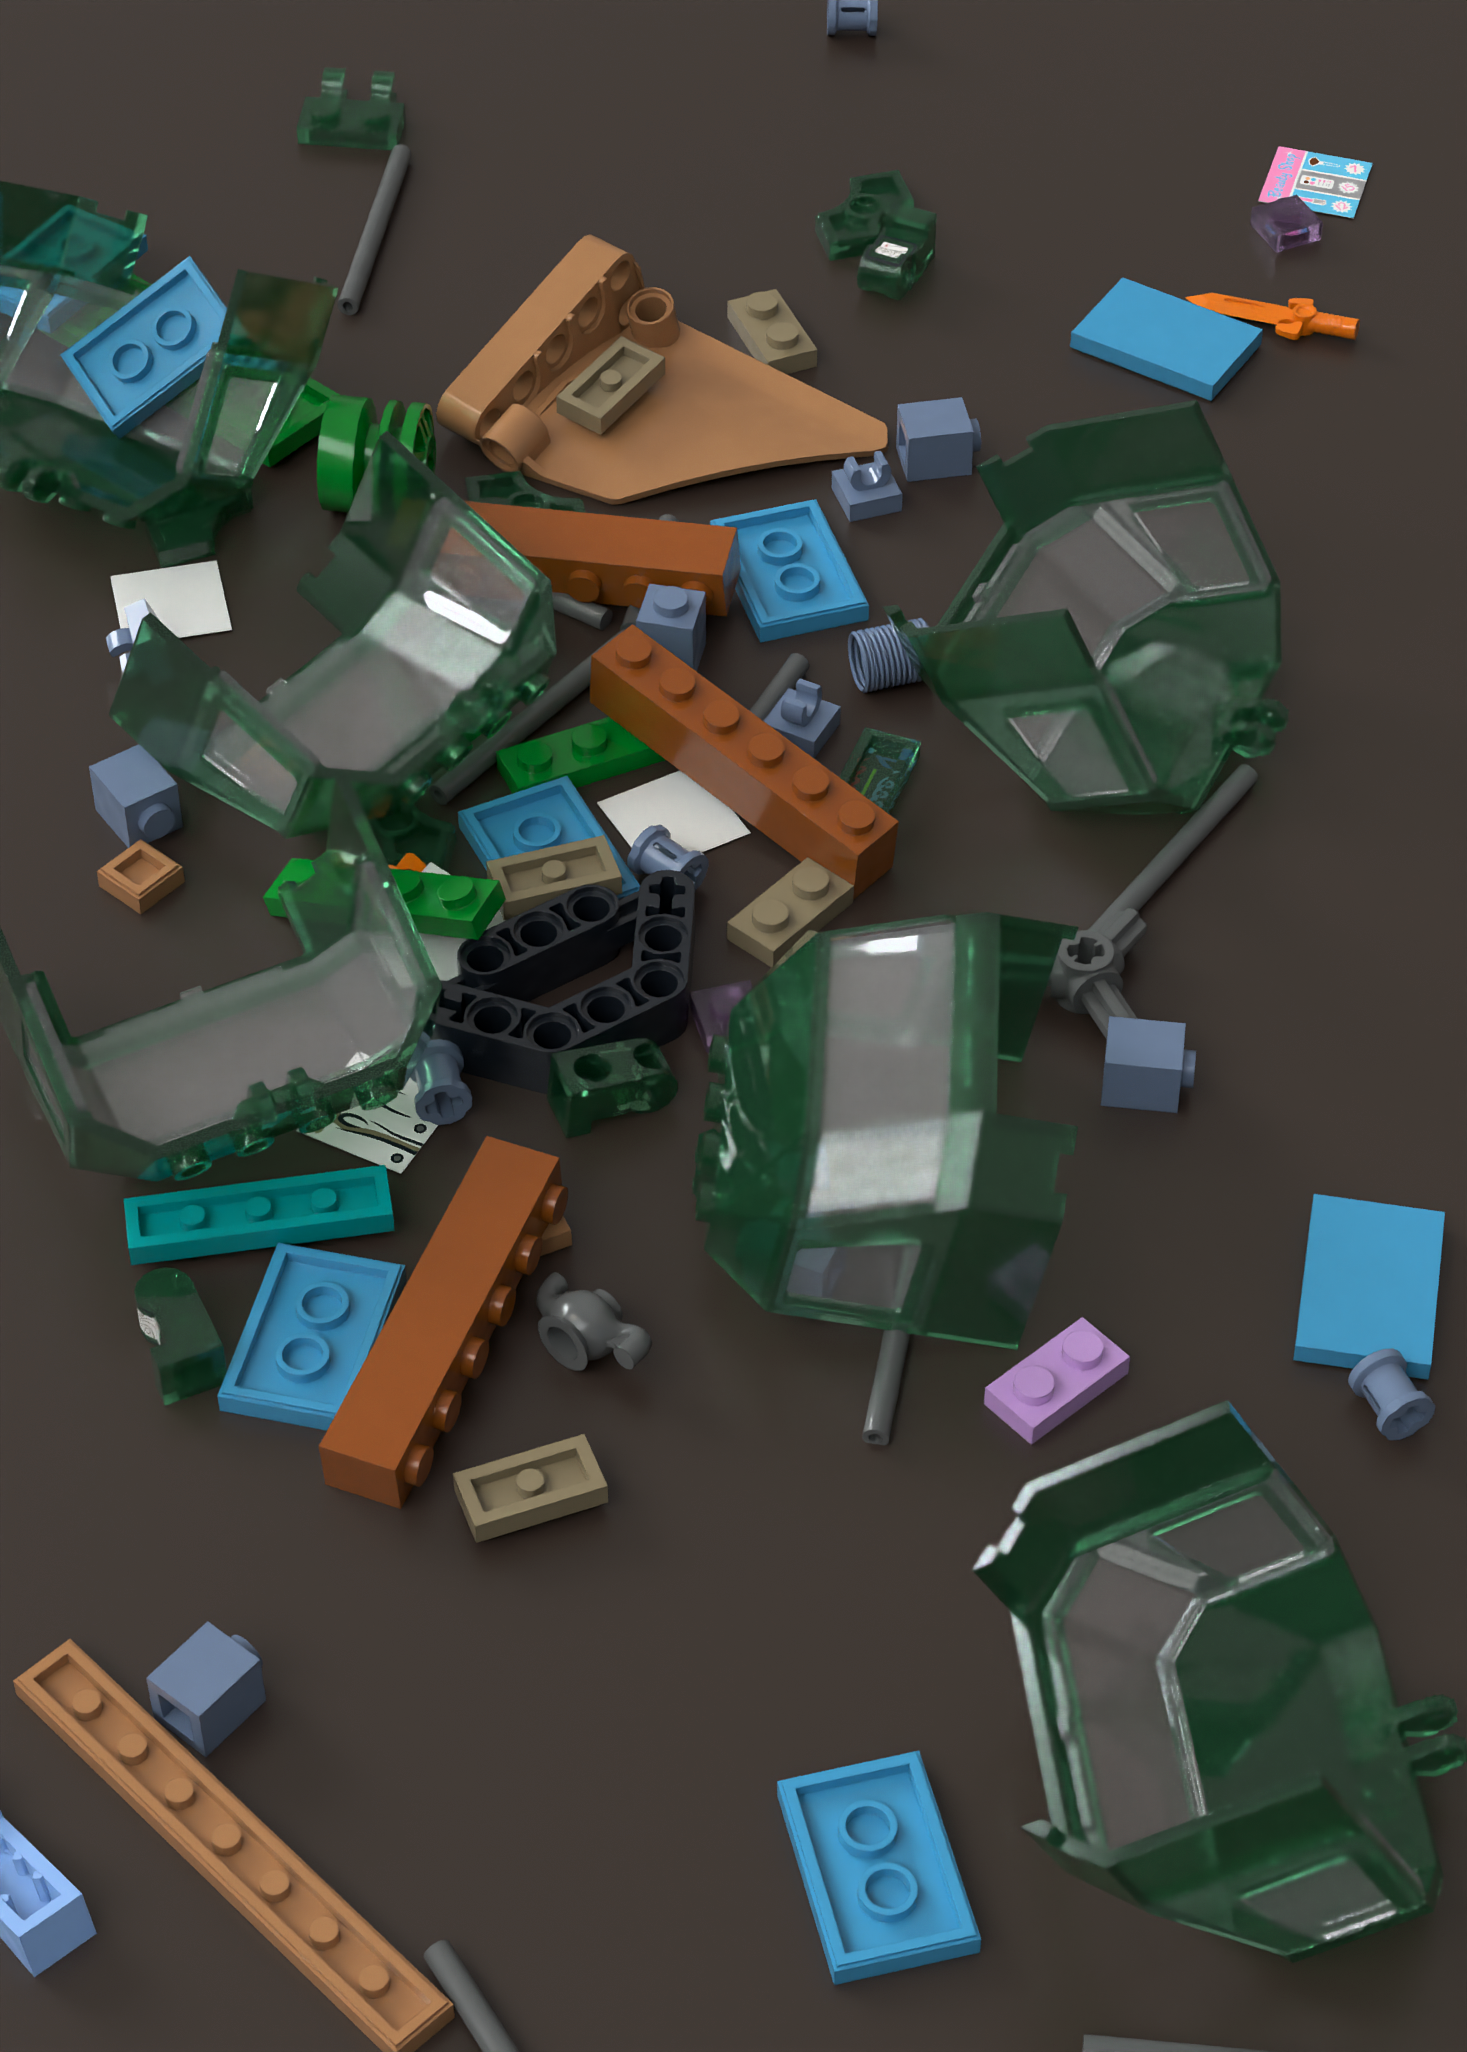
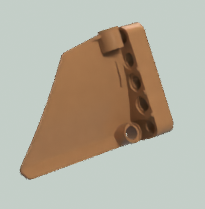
(698, 423)

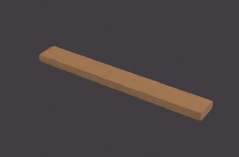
(235, 1851)

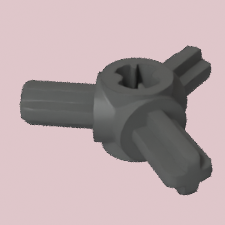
(1090, 967)

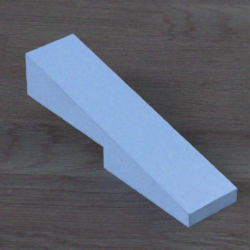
(39, 1907)

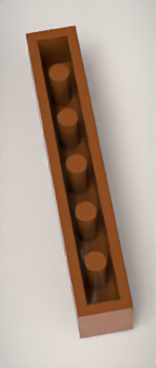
(618, 556)
(741, 759)
(443, 1323)

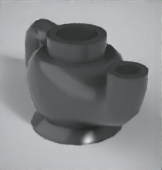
(586, 1326)

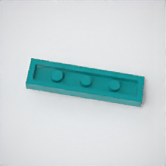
(258, 1214)

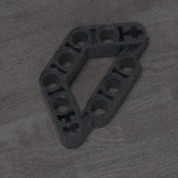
(553, 944)

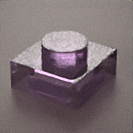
(1286, 223)
(713, 1006)

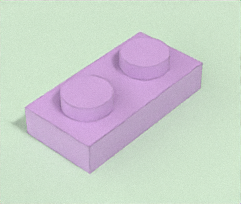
(1056, 1380)

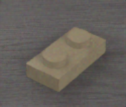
(772, 331)
(610, 385)
(552, 871)
(782, 914)
(530, 1488)

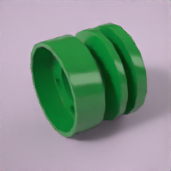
(349, 438)

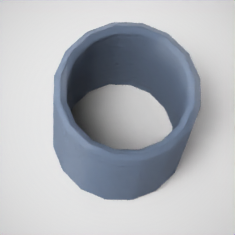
(880, 659)

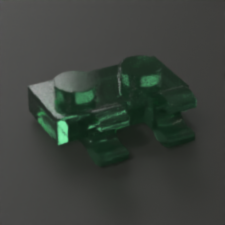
(352, 123)

